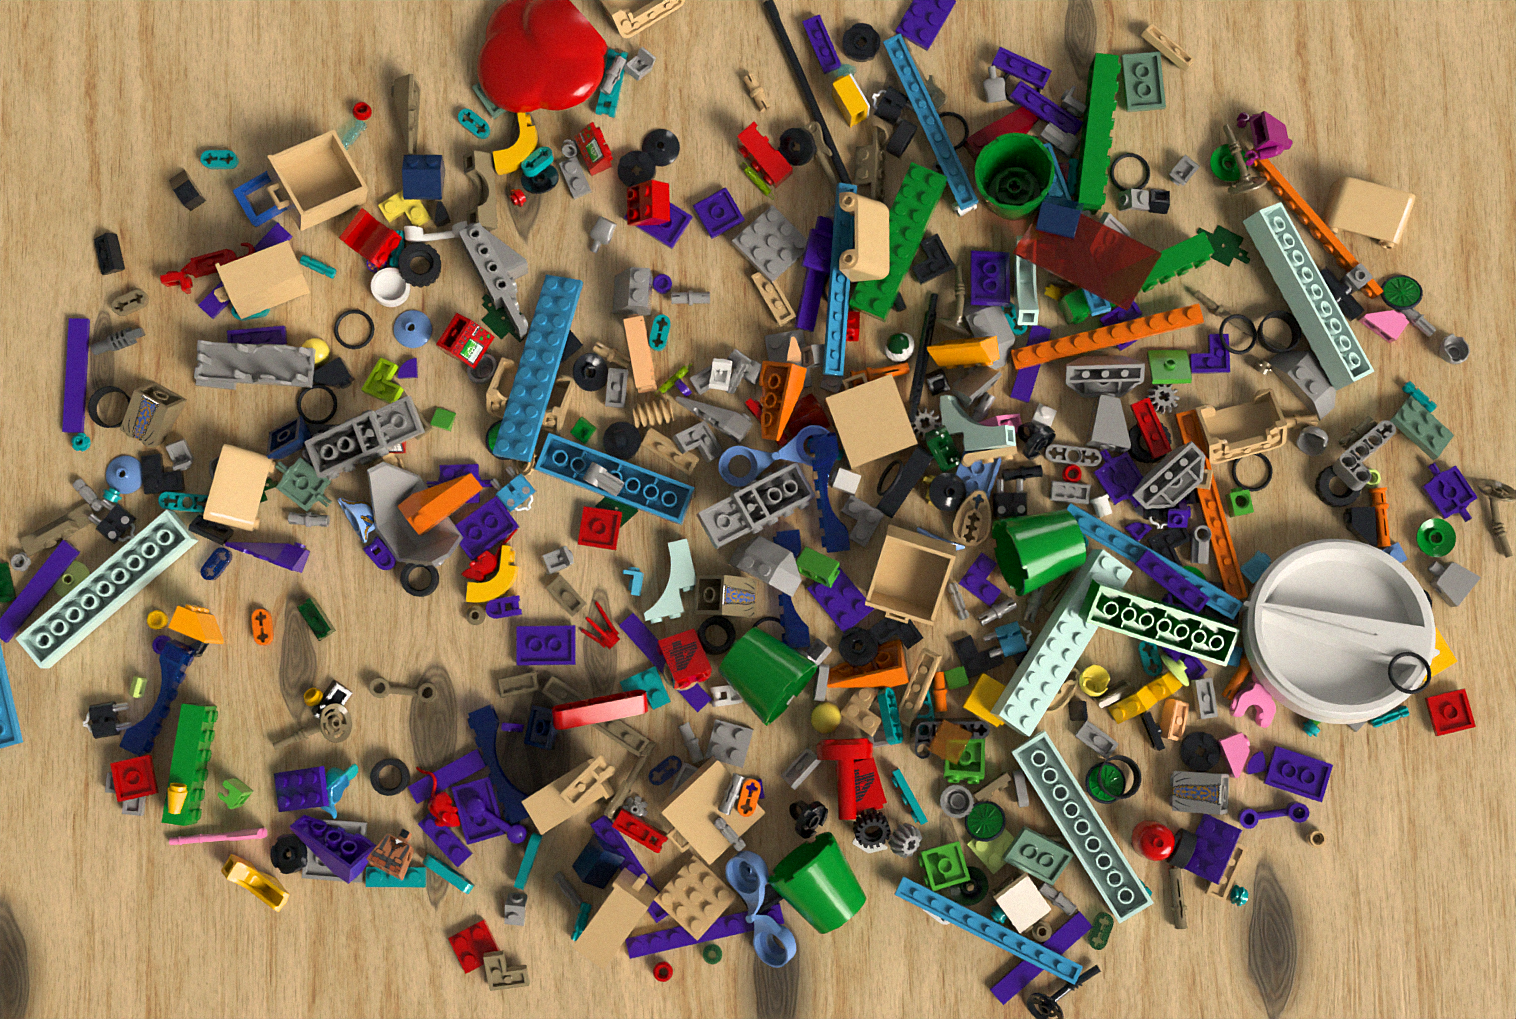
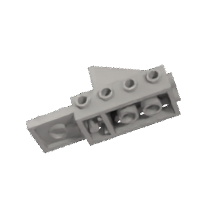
(497, 269)
(363, 438)
(756, 505)

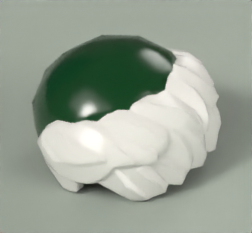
(899, 347)

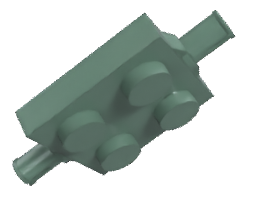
(302, 484)

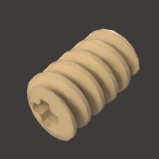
(653, 413)

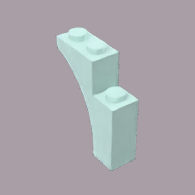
(1025, 290)
(976, 436)
(681, 577)

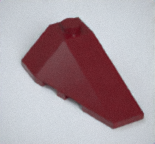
(1016, 122)

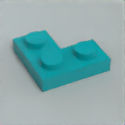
(650, 682)

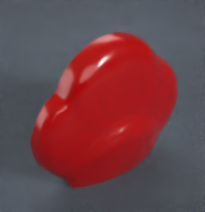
(540, 56)

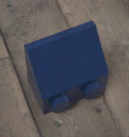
(423, 177)

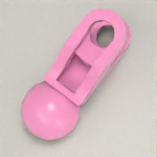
(1254, 695)

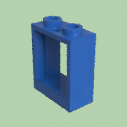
(249, 187)

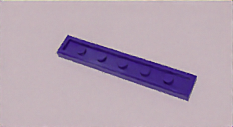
(273, 237)
(812, 287)
(76, 375)
(37, 589)
(648, 645)
(613, 837)
(1025, 971)

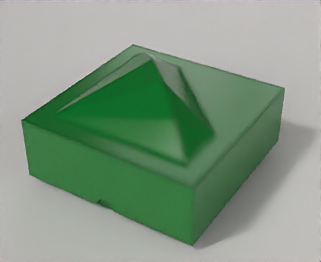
(583, 430)

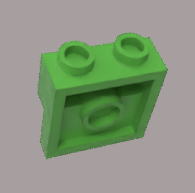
(970, 765)
(943, 866)

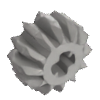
(1166, 404)
(925, 416)
(905, 840)

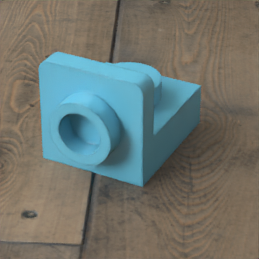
(1256, 566)
(635, 584)

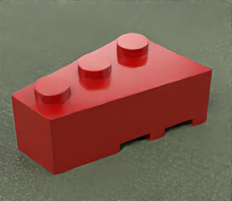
(763, 156)

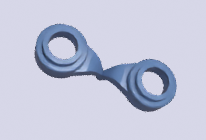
(761, 460)
(752, 891)

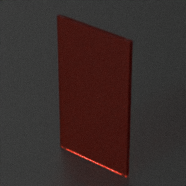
(1094, 260)

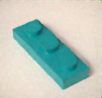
(908, 797)
(413, 878)

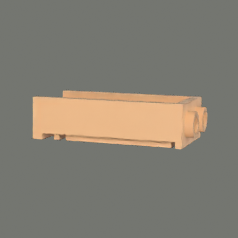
(640, 353)

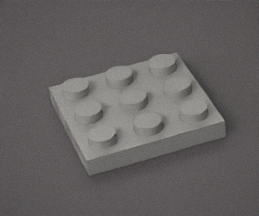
(771, 244)
(316, 868)

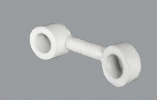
(415, 234)

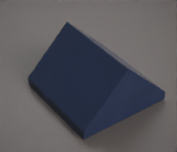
(1059, 216)
(287, 439)
(541, 729)
(597, 862)

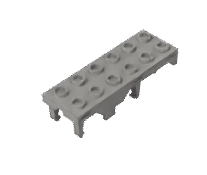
(255, 364)

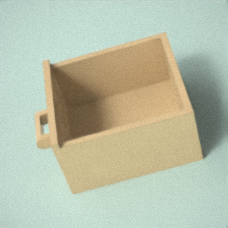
(316, 180)
(261, 280)
(870, 420)
(910, 575)
(695, 808)
(550, 809)
(616, 918)

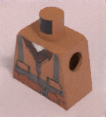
(393, 854)

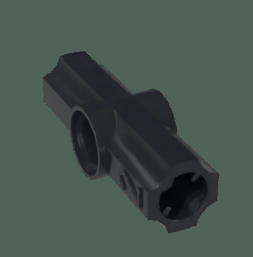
(1342, 295)

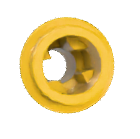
(176, 797)

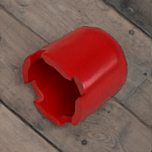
(1152, 840)

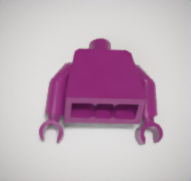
(1268, 136)

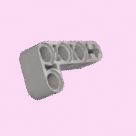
(1353, 461)

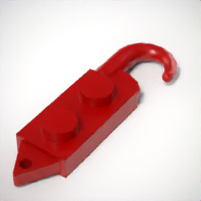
(205, 264)

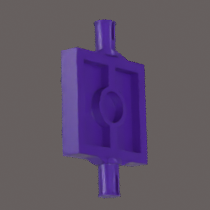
(451, 472)
(1119, 477)
(1449, 492)

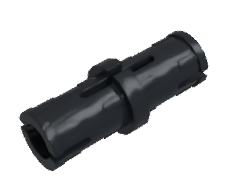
(1022, 473)

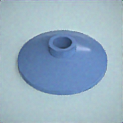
(419, 335)
(133, 478)

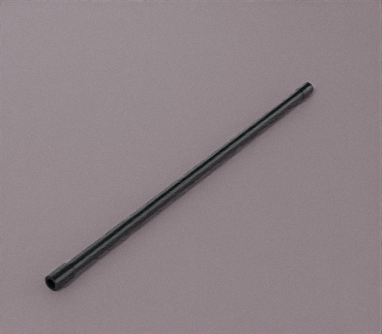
(774, 16)

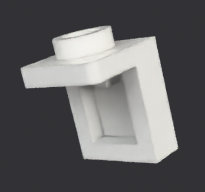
(720, 374)
(1043, 416)

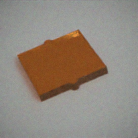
(950, 741)

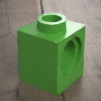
(1234, 509)

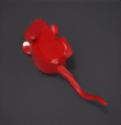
(485, 563)
(440, 806)

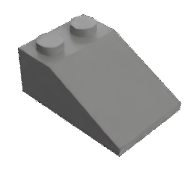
(975, 384)

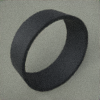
(1292, 323)
(93, 402)
(1136, 774)

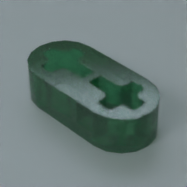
(1105, 932)

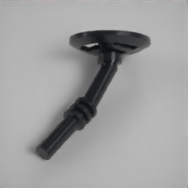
(1050, 1003)

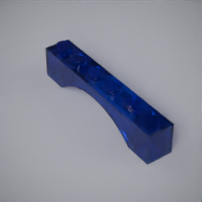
(826, 452)
(796, 631)
(173, 662)
(486, 725)

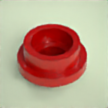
(362, 107)
(517, 197)
(1071, 467)
(663, 978)

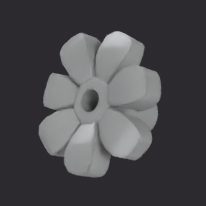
(636, 803)

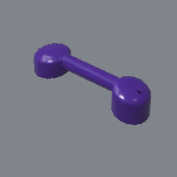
(476, 807)
(1249, 818)

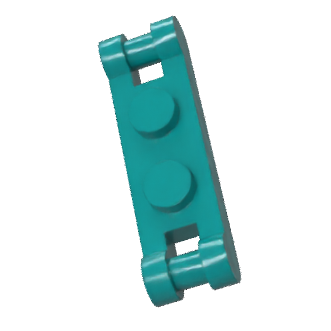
(614, 96)

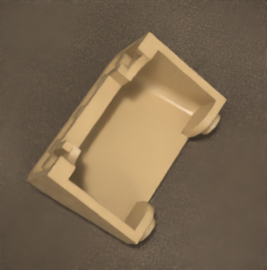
(636, 15)
(1368, 210)
(871, 250)
(500, 390)
(1242, 428)
(238, 488)

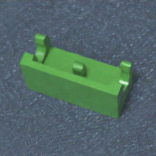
(818, 567)
(237, 792)

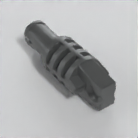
(118, 340)

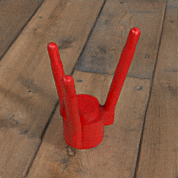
(608, 638)

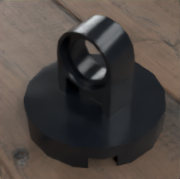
(622, 440)
(1036, 440)
(810, 817)

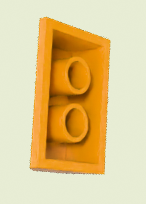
(965, 352)
(196, 623)

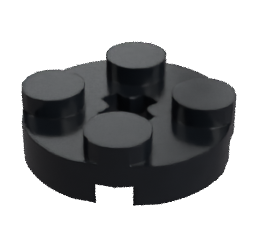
(869, 36)
(806, 142)
(632, 159)
(858, 657)
(1189, 746)
(298, 857)

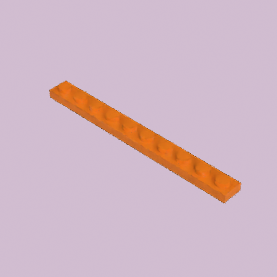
(1314, 223)
(1107, 336)
(1213, 513)

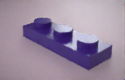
(821, 44)
(1021, 68)
(256, 336)
(446, 840)

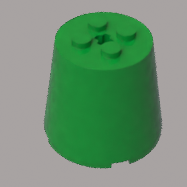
(1018, 163)
(1037, 548)
(766, 673)
(819, 883)

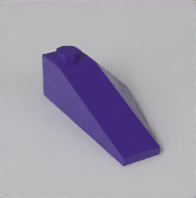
(281, 554)
(337, 849)

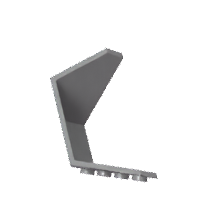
(388, 489)

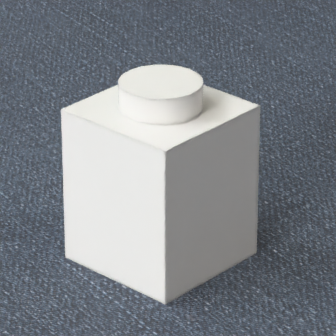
(845, 481)

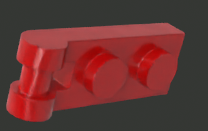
(639, 830)

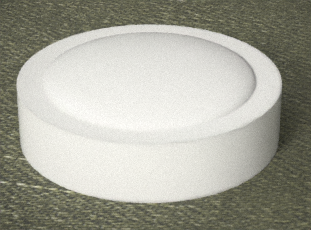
(389, 287)

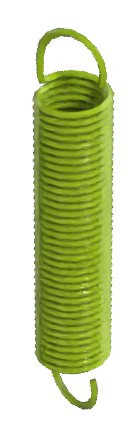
(757, 180)
(671, 381)

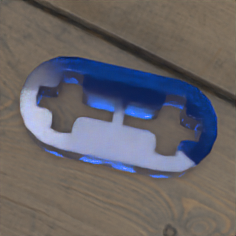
(220, 566)
(662, 766)

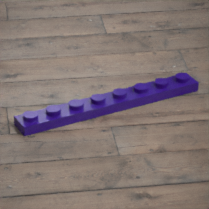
(679, 937)

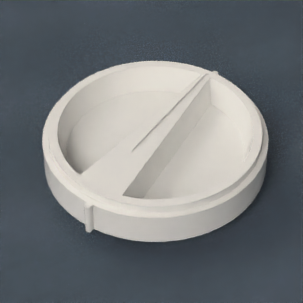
(1330, 624)

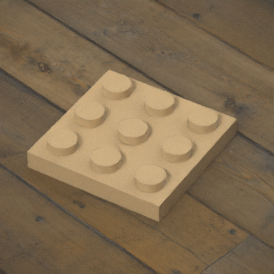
(695, 897)

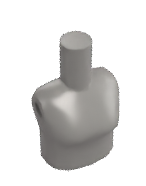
(994, 87)
(602, 233)

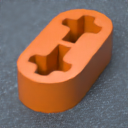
(267, 627)
(753, 798)

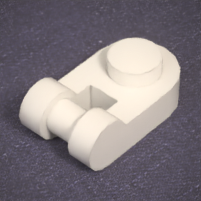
(732, 696)

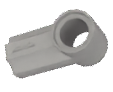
(1064, 143)
(754, 368)
(601, 478)
(1200, 548)

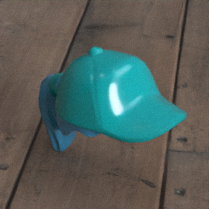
(336, 782)

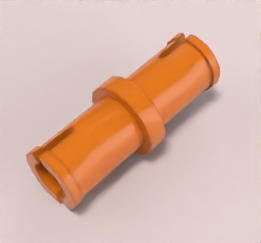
(939, 692)

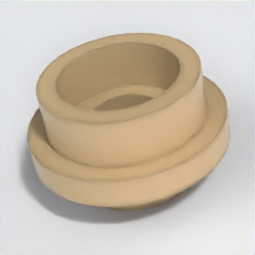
(1321, 841)

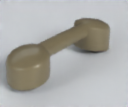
(381, 688)

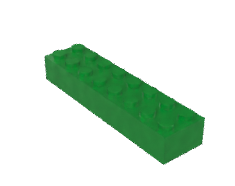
(1096, 131)
(907, 226)
(1173, 261)
(1159, 622)

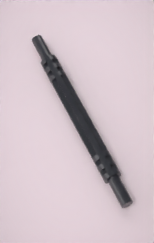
(922, 358)

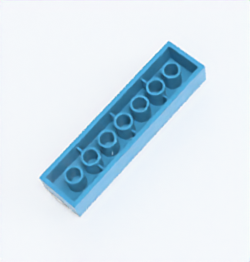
(641, 489)

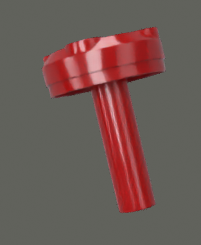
(844, 753)

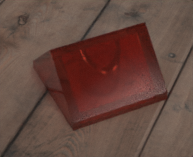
(806, 413)

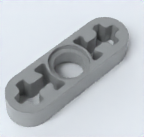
(1086, 462)

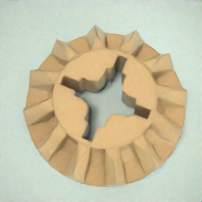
(527, 467)

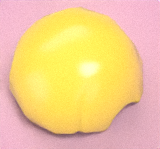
(322, 350)
(1094, 680)
(826, 717)

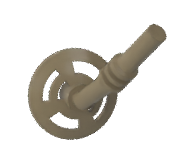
(1246, 182)
(960, 292)
(1496, 494)
(324, 724)

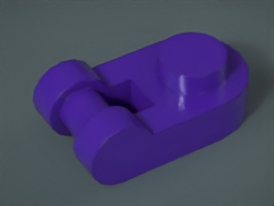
(384, 559)
(497, 609)

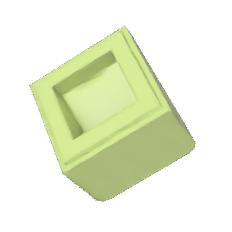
(138, 687)

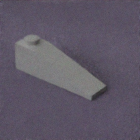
(724, 420)

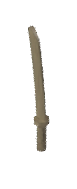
(1218, 310)

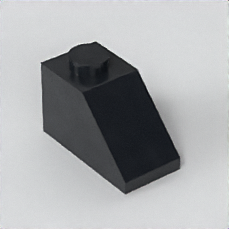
(187, 190)
(334, 374)
(1362, 524)

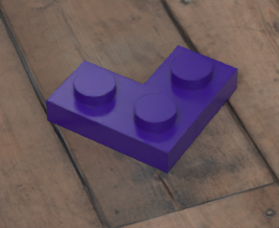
(1121, 315)
(1215, 361)
(976, 582)

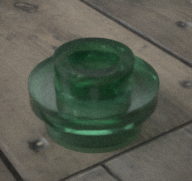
(712, 947)

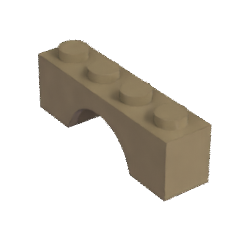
(480, 169)

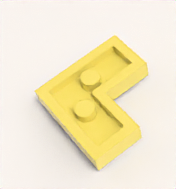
(397, 206)

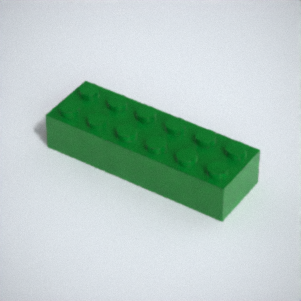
(191, 759)

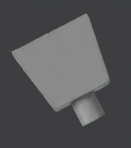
(1452, 582)

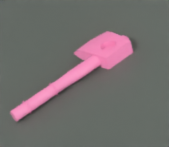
(244, 834)

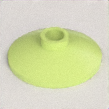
(77, 572)
(1176, 668)

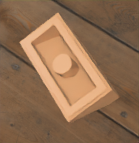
(794, 353)
(1174, 719)

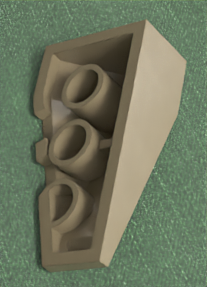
(407, 101)

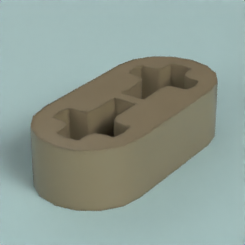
(128, 299)

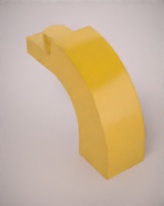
(510, 159)
(499, 584)

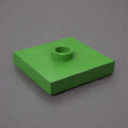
(1169, 366)

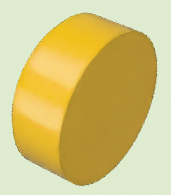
(157, 619)

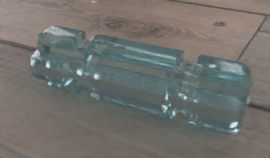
(351, 136)

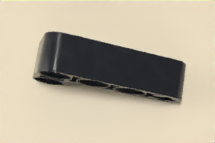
(910, 475)
(930, 731)

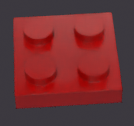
(599, 528)
(1450, 712)
(134, 778)
(472, 944)

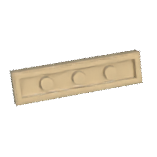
(918, 686)

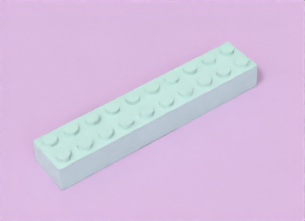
(1308, 296)
(106, 589)
(1056, 648)
(1082, 826)

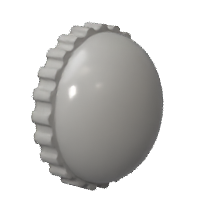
(484, 370)
(957, 801)

